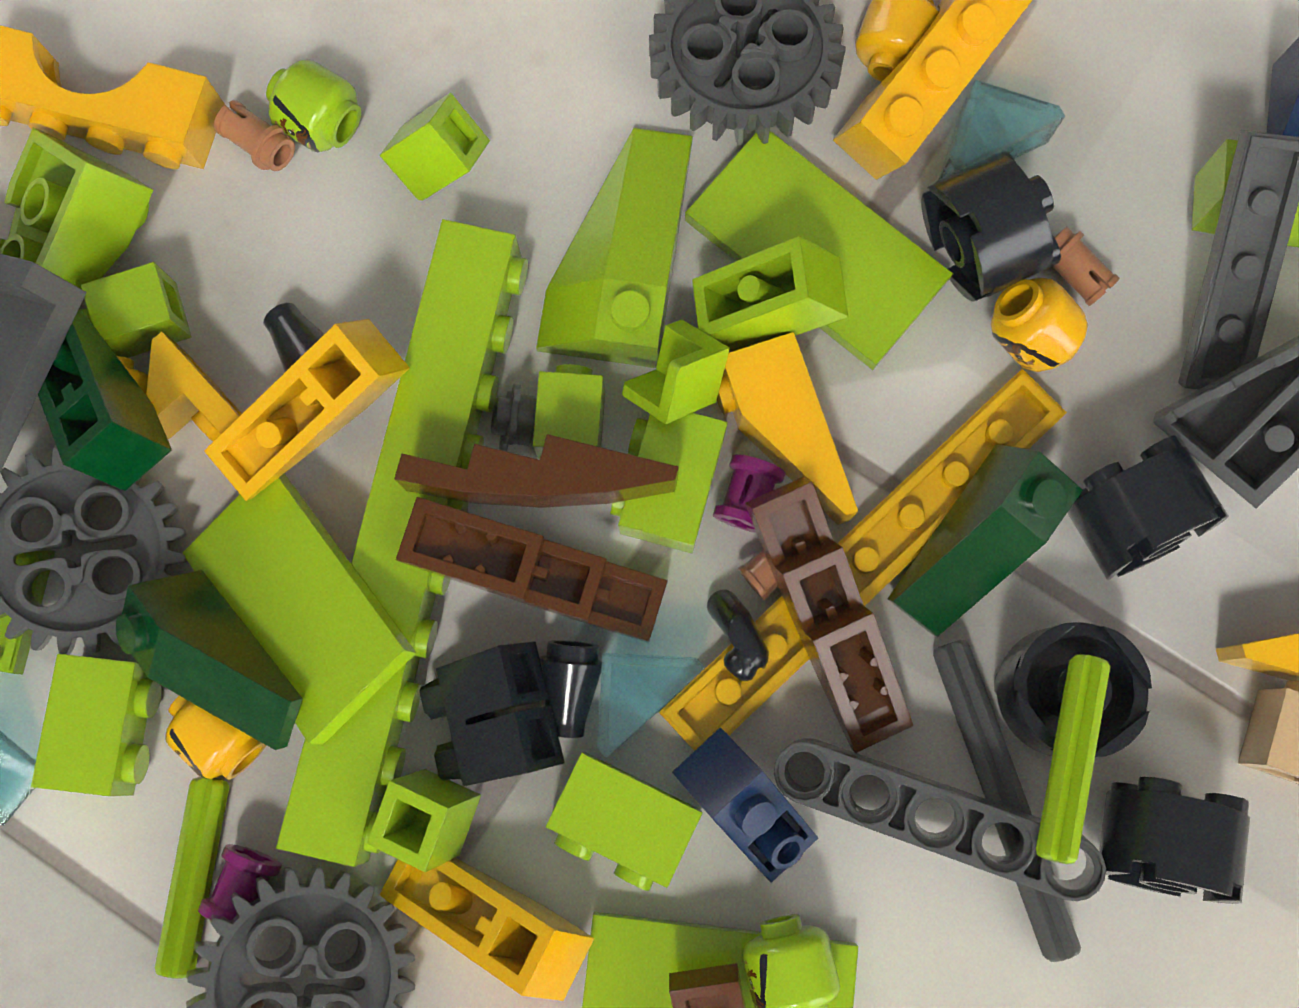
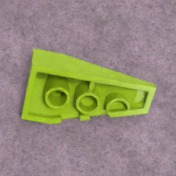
(71, 210)
(618, 270)

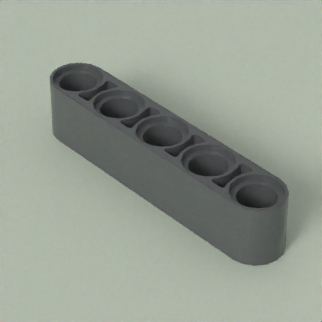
(958, 842)

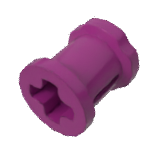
(749, 480)
(238, 876)

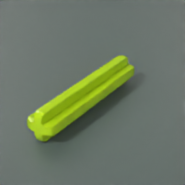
(1073, 759)
(191, 876)

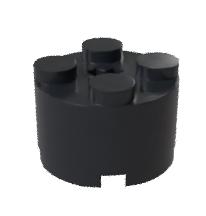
(991, 225)
(1146, 509)
(1035, 676)
(1175, 841)

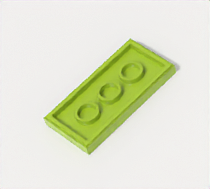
(777, 195)
(302, 604)
(635, 955)

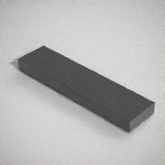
(1244, 257)

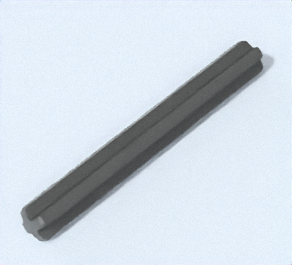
(1001, 784)

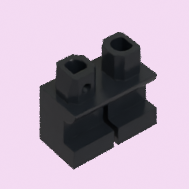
(488, 745)

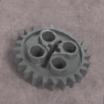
(792, 75)
(84, 605)
(312, 916)

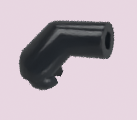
(739, 627)

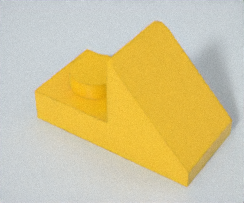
(185, 392)

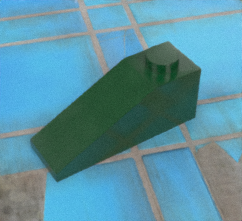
(99, 411)
(985, 536)
(206, 654)

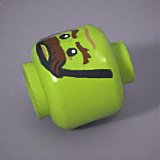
(313, 105)
(791, 965)

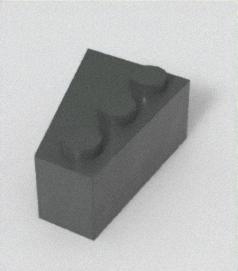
(1244, 423)

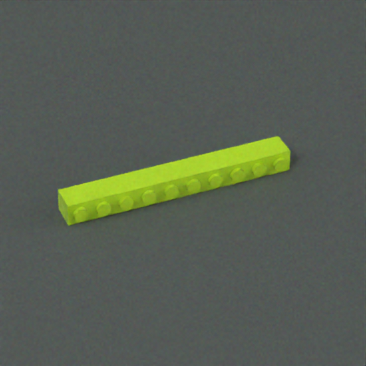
(436, 419)

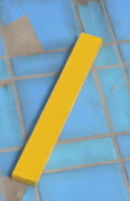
(875, 552)

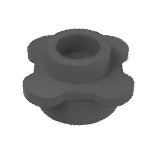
(514, 418)

